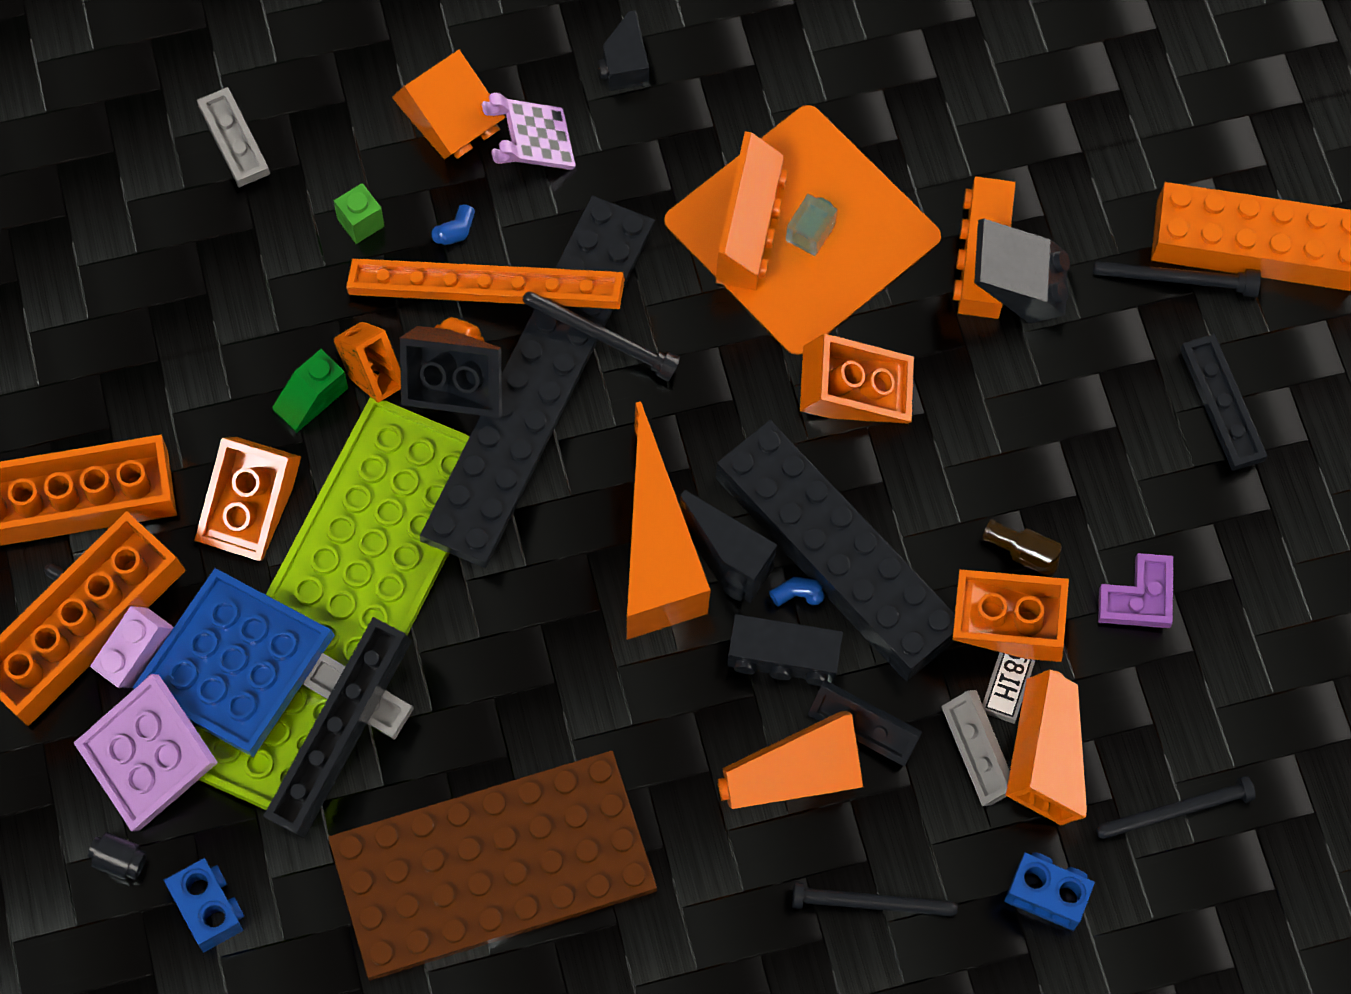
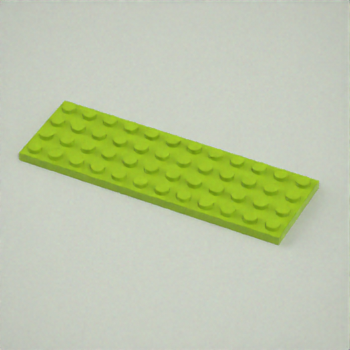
(352, 563)

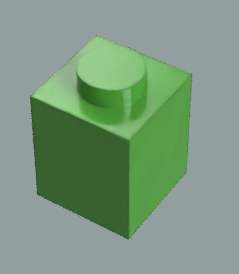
(359, 213)

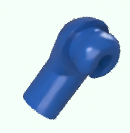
(455, 230)
(798, 587)

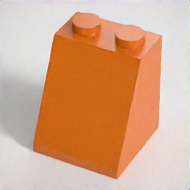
(448, 106)

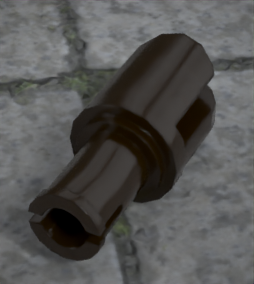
(1025, 547)

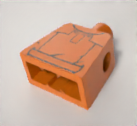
(366, 350)

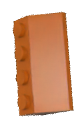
(750, 214)

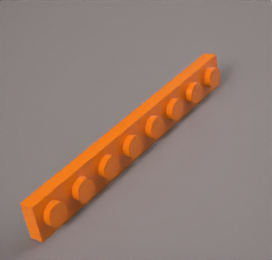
(484, 283)

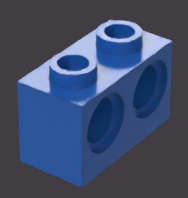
(1046, 900)
(199, 907)

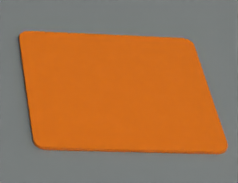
(871, 245)

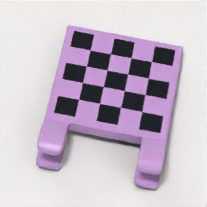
(536, 133)

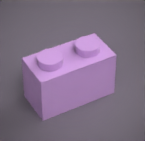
(131, 646)

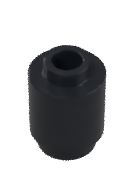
(117, 856)

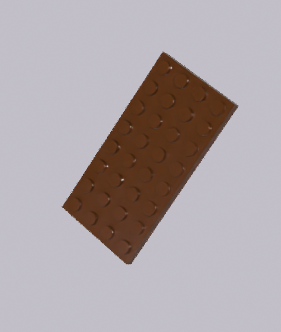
(491, 865)

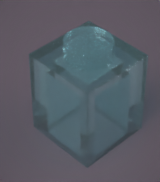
(811, 224)

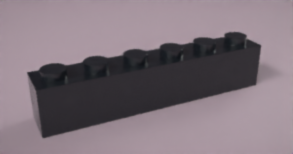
(338, 727)

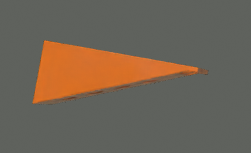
(664, 566)

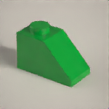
(310, 390)

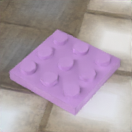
(145, 752)

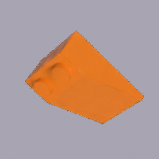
(856, 381)
(246, 497)
(1012, 613)

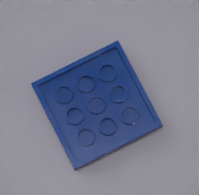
(237, 660)

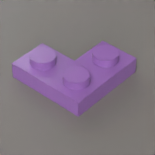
(1146, 603)

